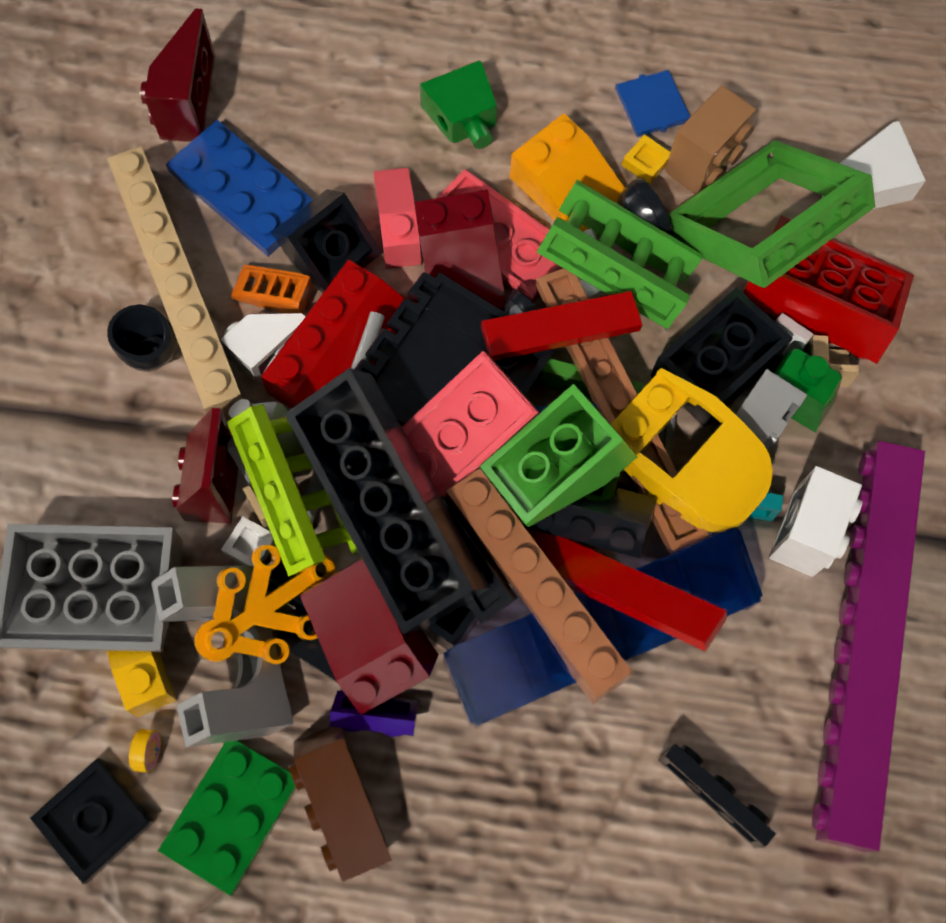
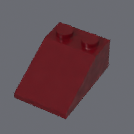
(181, 82)
(461, 243)
(207, 472)
(363, 639)

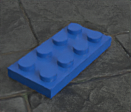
(238, 184)

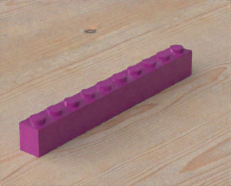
(870, 650)

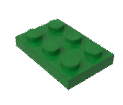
(229, 816)

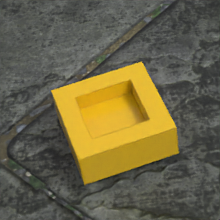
(646, 159)

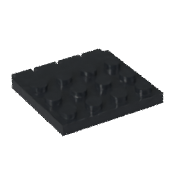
(436, 344)

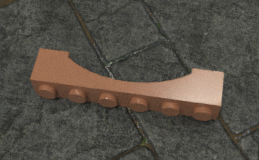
(562, 616)

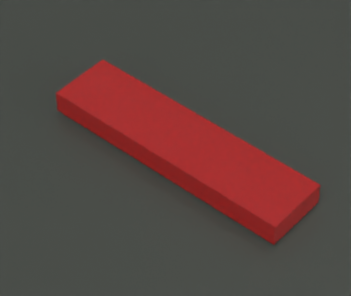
(561, 326)

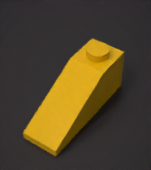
(141, 681)

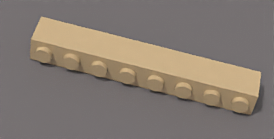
(175, 281)

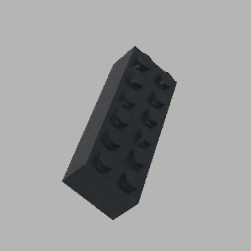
(386, 501)

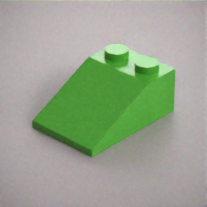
(557, 458)

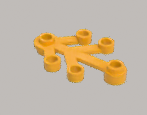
(258, 610)

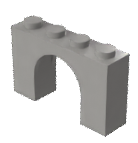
(259, 697)

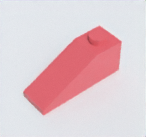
(397, 218)

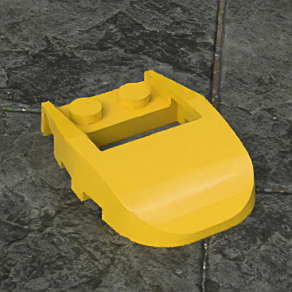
(722, 478)

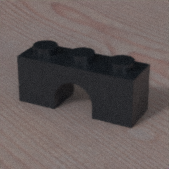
(611, 524)

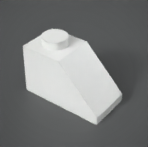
(258, 340)

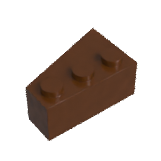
(338, 803)

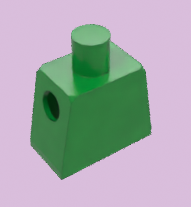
(461, 104)
(815, 379)

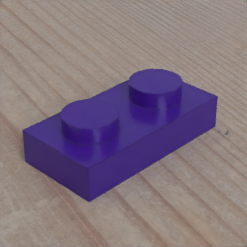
(392, 717)

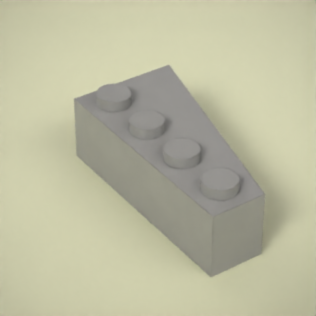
(768, 408)

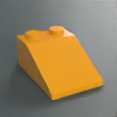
(555, 160)

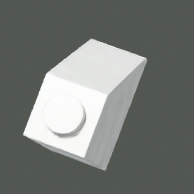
(891, 164)

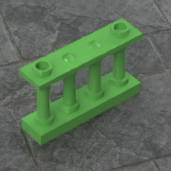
(608, 269)

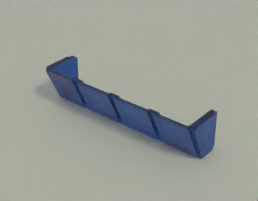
(522, 665)

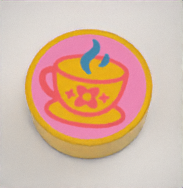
(145, 750)

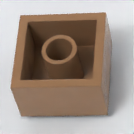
(710, 140)

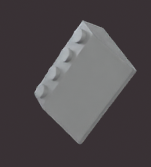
(84, 586)

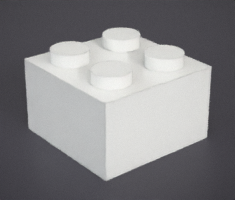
(817, 522)

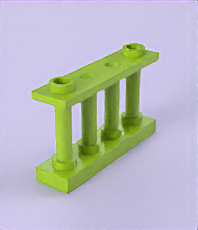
(278, 494)

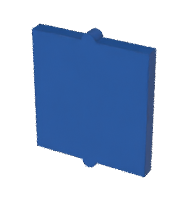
(652, 103)

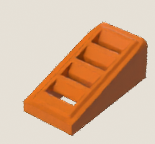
(299, 282)

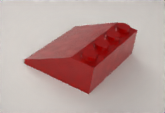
(840, 296)
(329, 335)

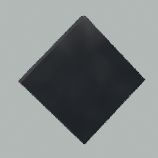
(92, 820)

